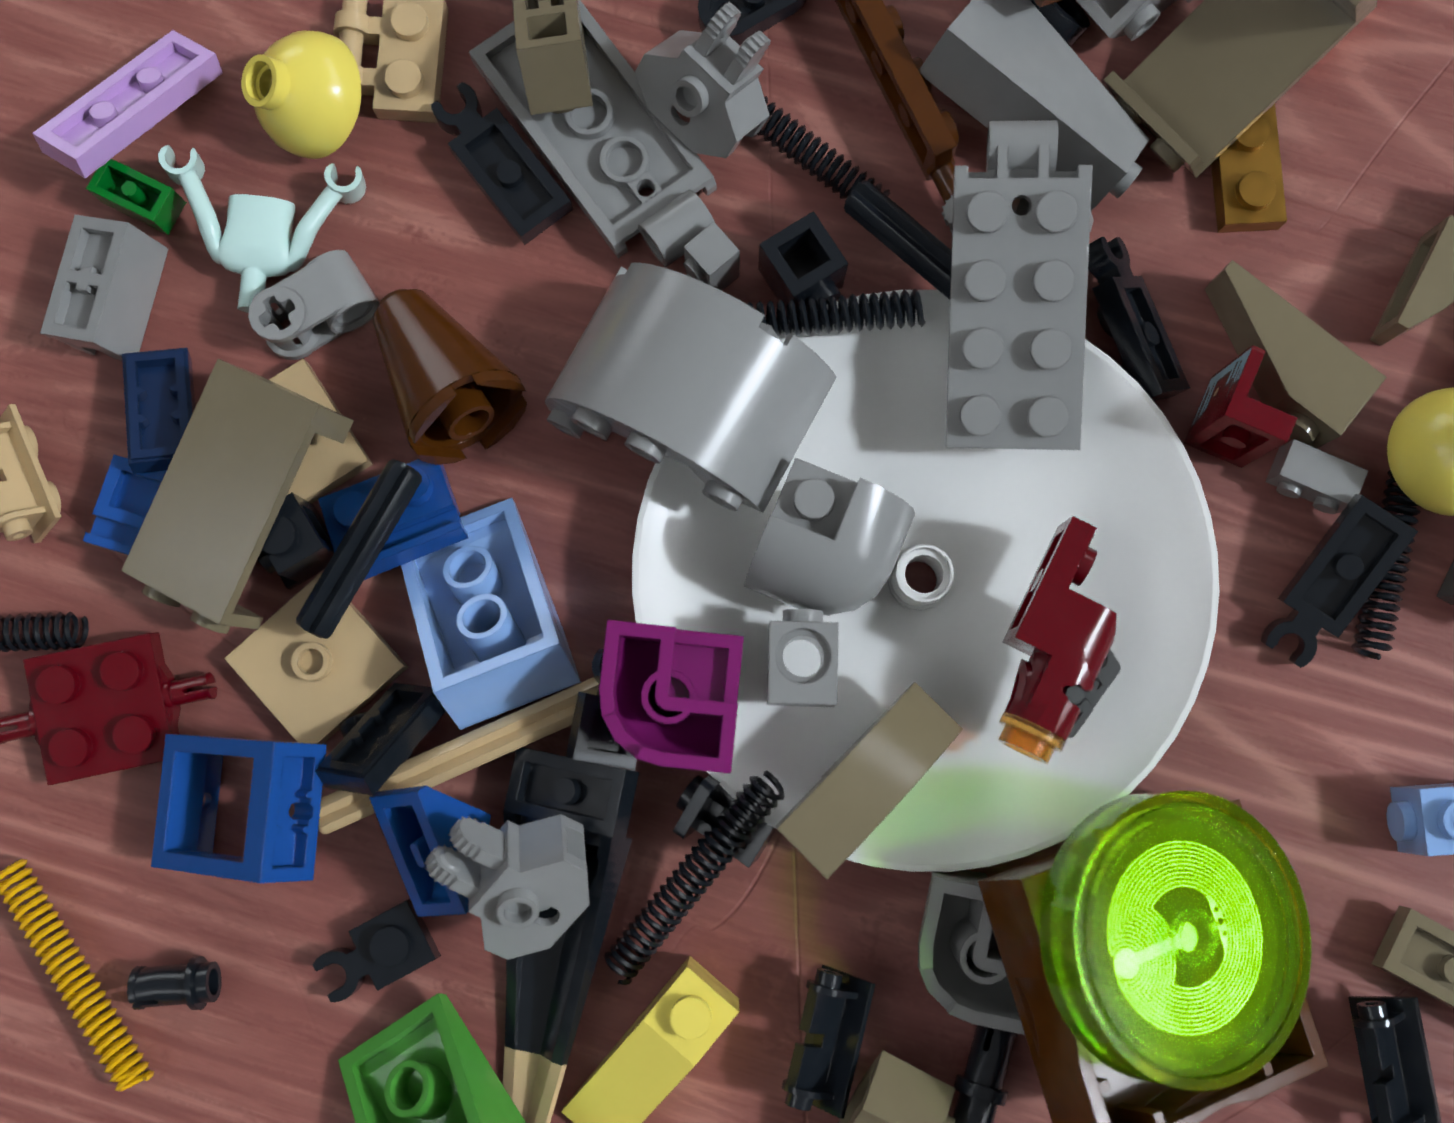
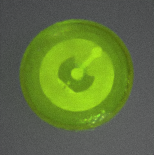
(1176, 939)

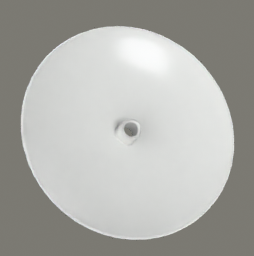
(983, 532)

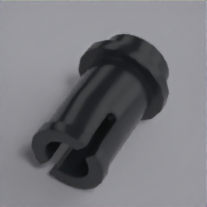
(178, 984)

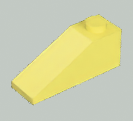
(656, 1049)

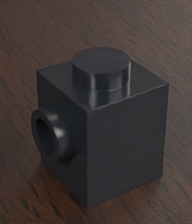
(802, 262)

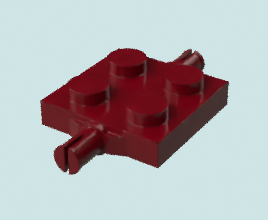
(103, 707)

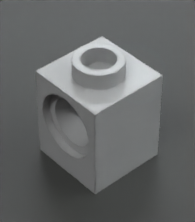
(793, 690)

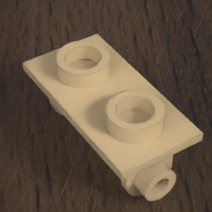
(26, 498)

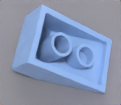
(488, 620)

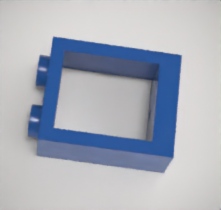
(275, 844)

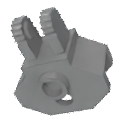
(709, 82)
(515, 876)

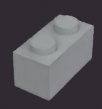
(712, 258)
(1315, 476)

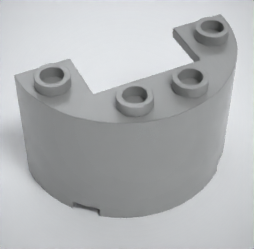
(692, 381)

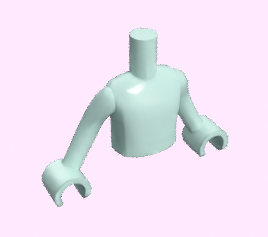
(258, 227)

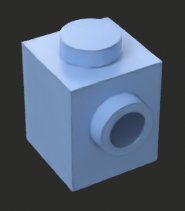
(1422, 819)

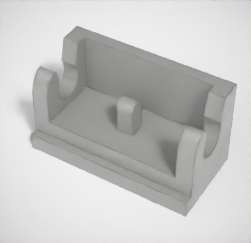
(104, 287)

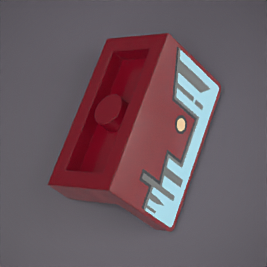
(1234, 424)

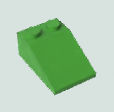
(425, 1073)

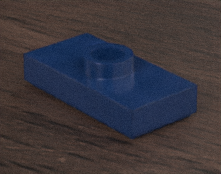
(156, 405)

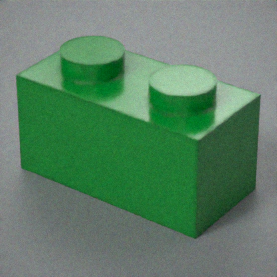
(137, 195)

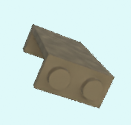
(1227, 71)
(225, 494)

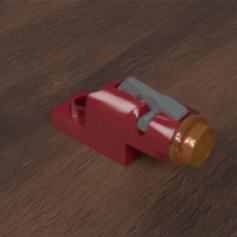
(1066, 646)

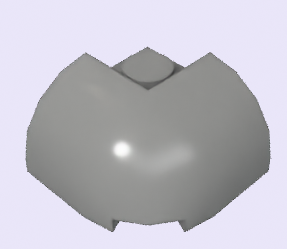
(829, 541)
(962, 956)

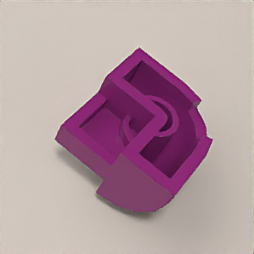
(671, 694)

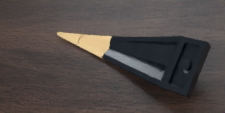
(551, 985)

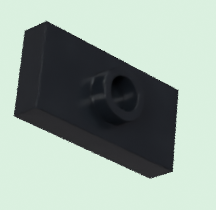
(381, 740)

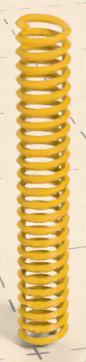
(108, 1051)

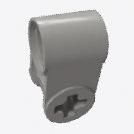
(320, 303)

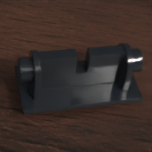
(834, 1029)
(1394, 1059)

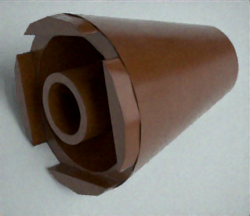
(443, 379)

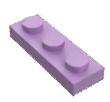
(127, 103)

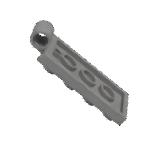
(609, 148)
(1018, 295)

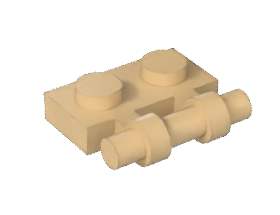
(409, 54)

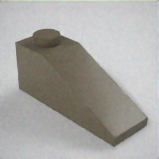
(552, 55)
(1303, 364)

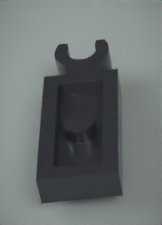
(503, 167)
(1133, 321)
(1339, 575)

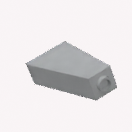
(1013, 66)

